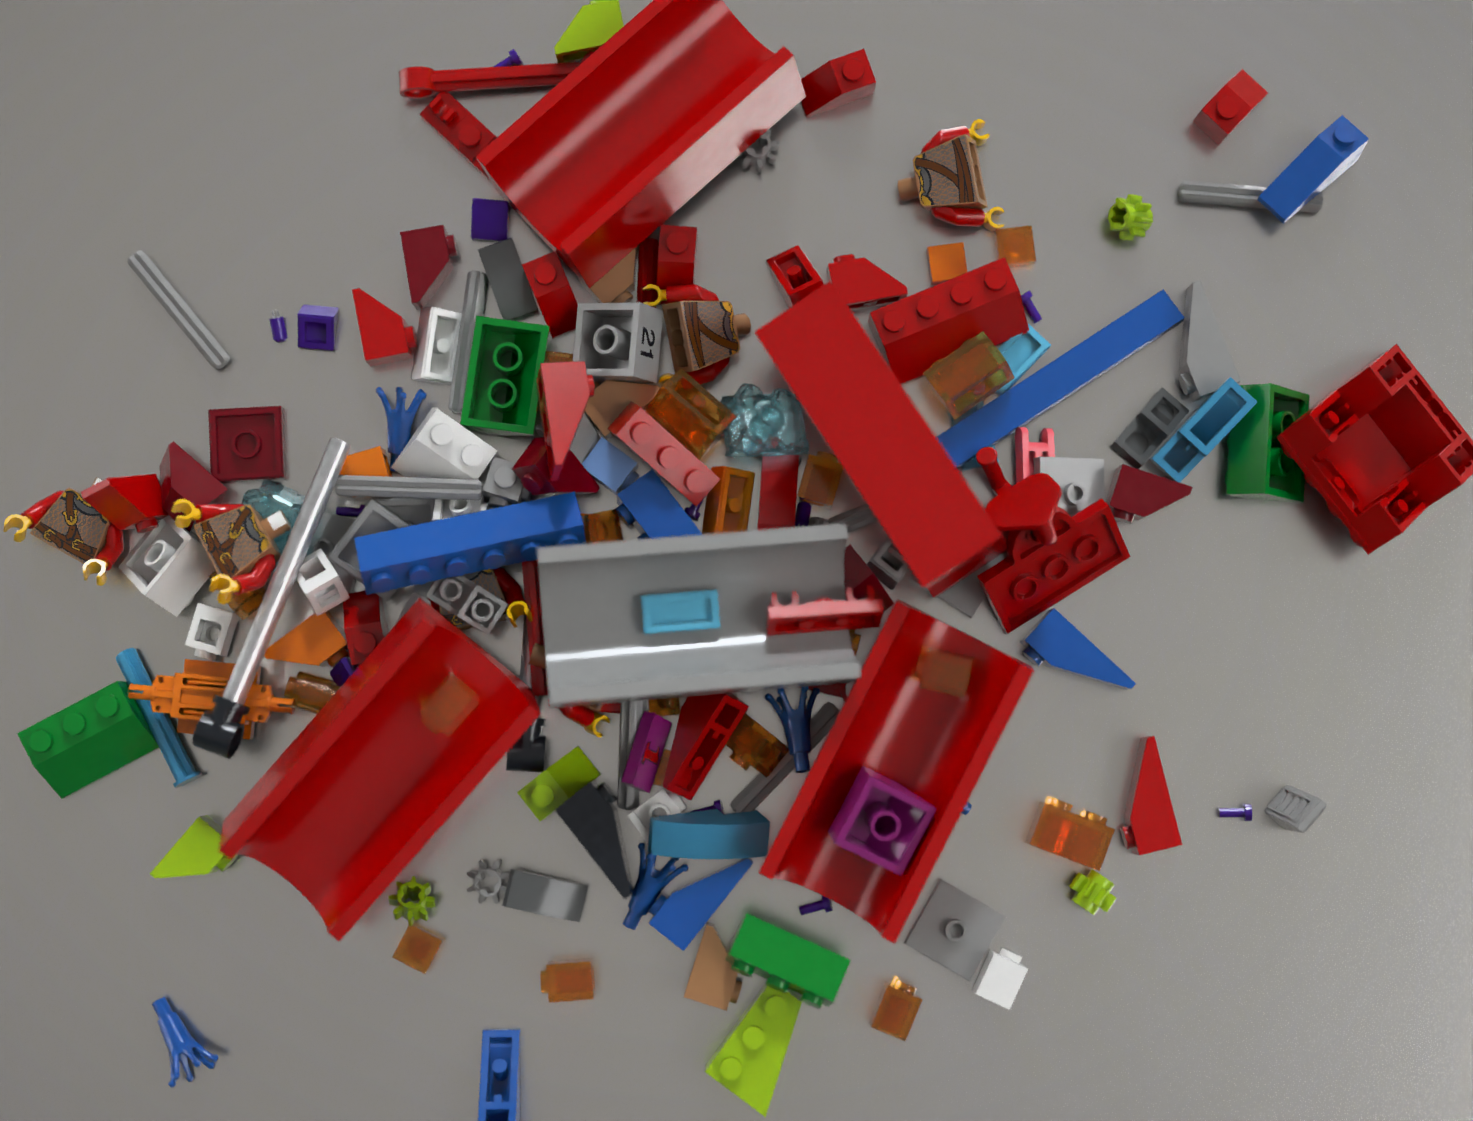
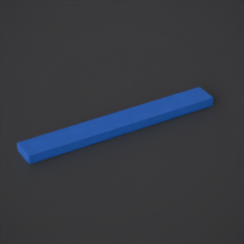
(1061, 378)

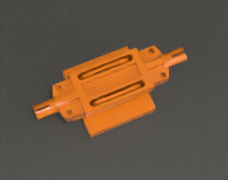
(191, 695)

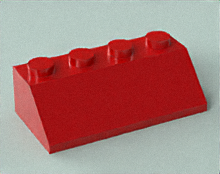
(943, 317)

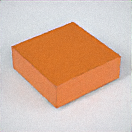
(946, 262)

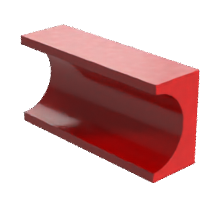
(639, 130)
(881, 440)
(912, 736)
(370, 778)

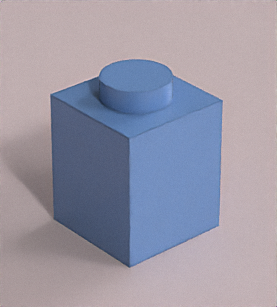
(611, 466)

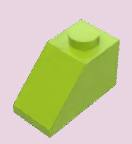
(589, 30)
(558, 783)
(195, 852)

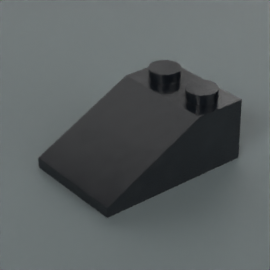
(598, 828)

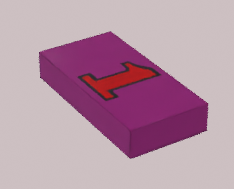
(646, 751)

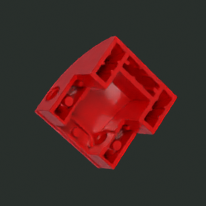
(1380, 449)

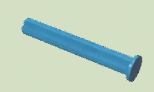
(158, 722)

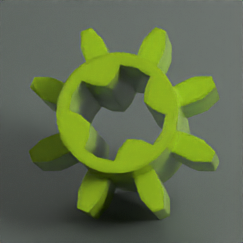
(1130, 217)
(415, 892)
(1092, 892)

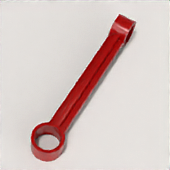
(425, 81)

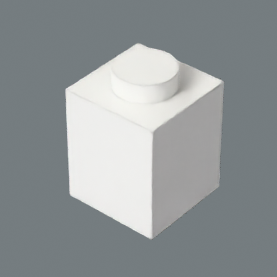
(1000, 977)

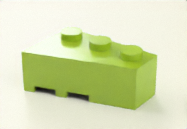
(756, 1047)

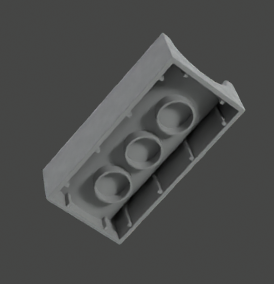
(597, 624)

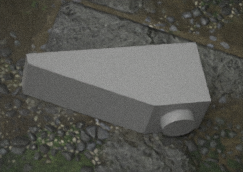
(1204, 353)

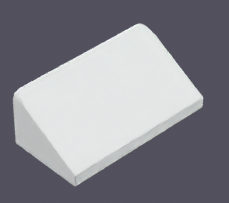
(436, 346)

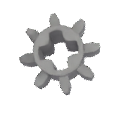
(758, 160)
(486, 891)

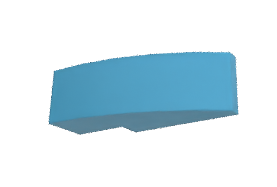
(1203, 430)
(709, 835)

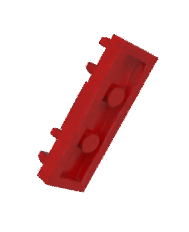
(458, 127)
(824, 614)

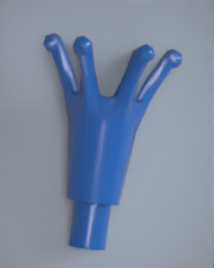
(399, 420)
(796, 725)
(649, 886)
(180, 1043)

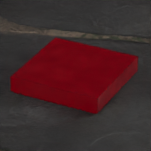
(247, 444)

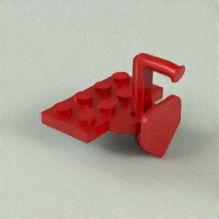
(1054, 559)

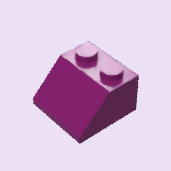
(881, 821)

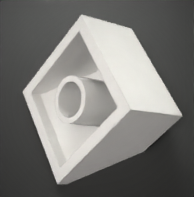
(443, 451)
(168, 566)

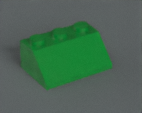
(503, 377)
(1255, 456)
(88, 739)
(787, 961)

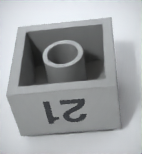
(619, 341)

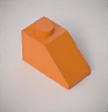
(313, 642)

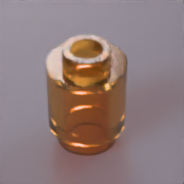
(310, 691)

